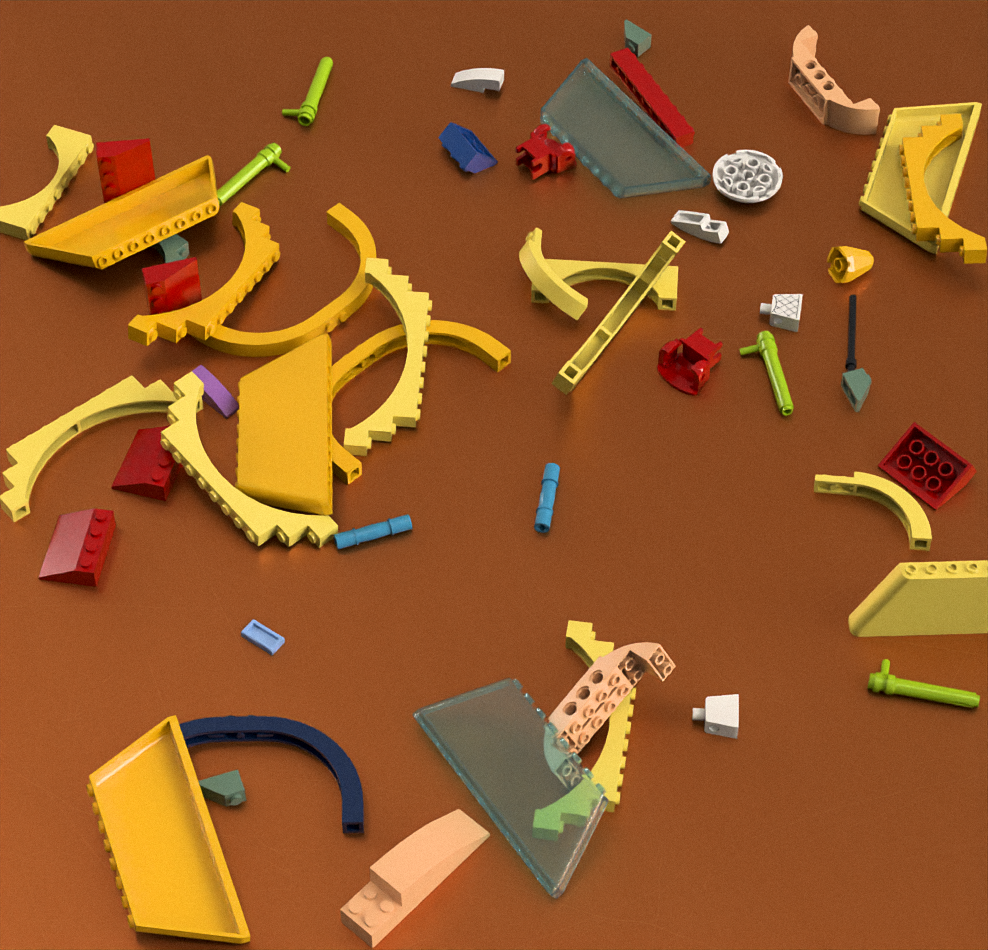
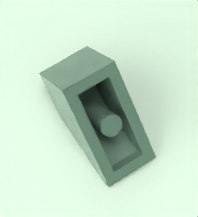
(636, 38)
(856, 387)
(224, 788)

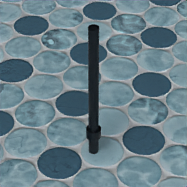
(851, 362)

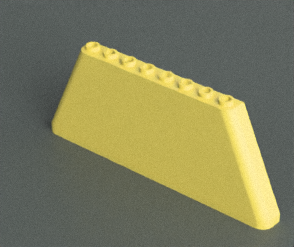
(886, 192)
(926, 601)

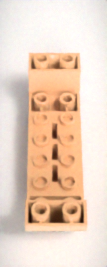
(823, 94)
(604, 688)

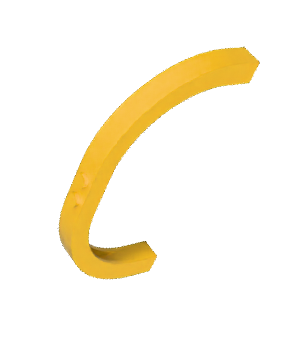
(322, 322)
(392, 339)

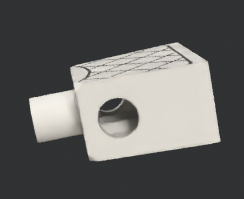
(784, 311)

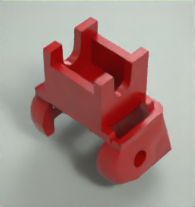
(545, 154)
(691, 367)

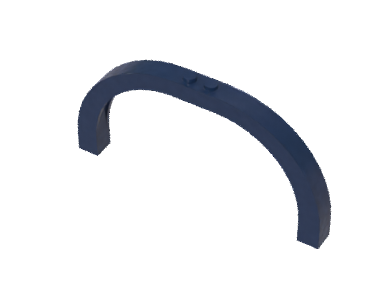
(291, 733)

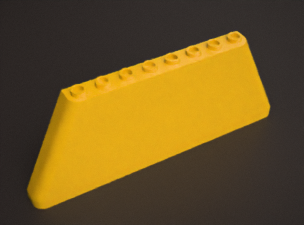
(133, 219)
(288, 430)
(165, 841)

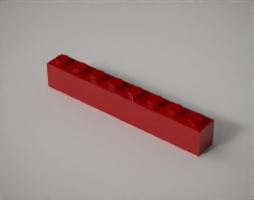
(651, 97)

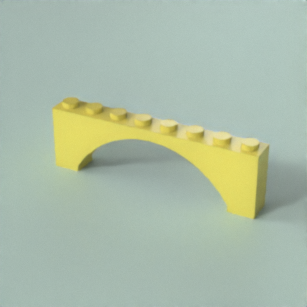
(25, 216)
(573, 272)

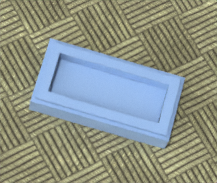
(262, 637)

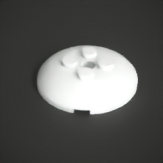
(747, 176)

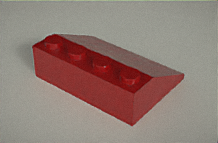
(124, 166)
(172, 286)
(147, 466)
(927, 466)
(79, 547)

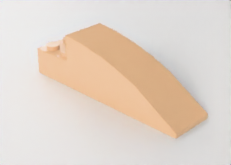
(410, 874)

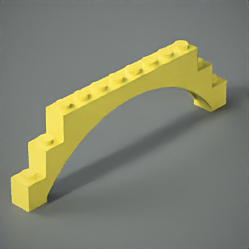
(618, 315)
(402, 404)
(37, 448)
(254, 518)
(607, 768)

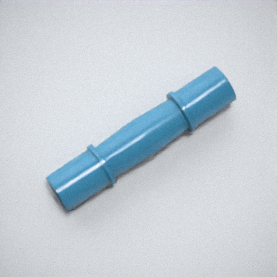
(547, 496)
(372, 531)

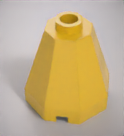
(848, 263)

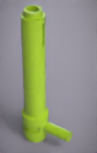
(309, 108)
(264, 159)
(768, 350)
(890, 684)

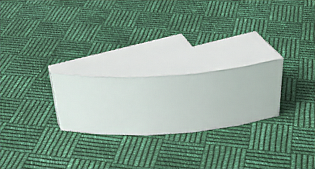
(479, 79)
(701, 226)

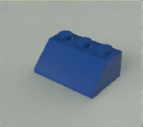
(466, 148)

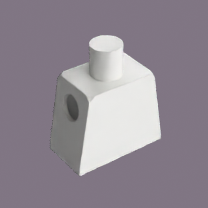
(719, 715)

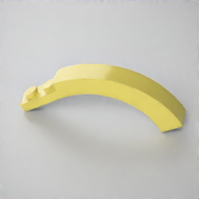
(546, 279)
(887, 494)

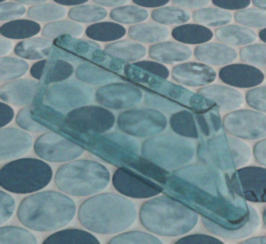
(617, 137)
(520, 775)

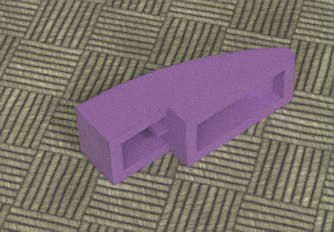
(216, 394)

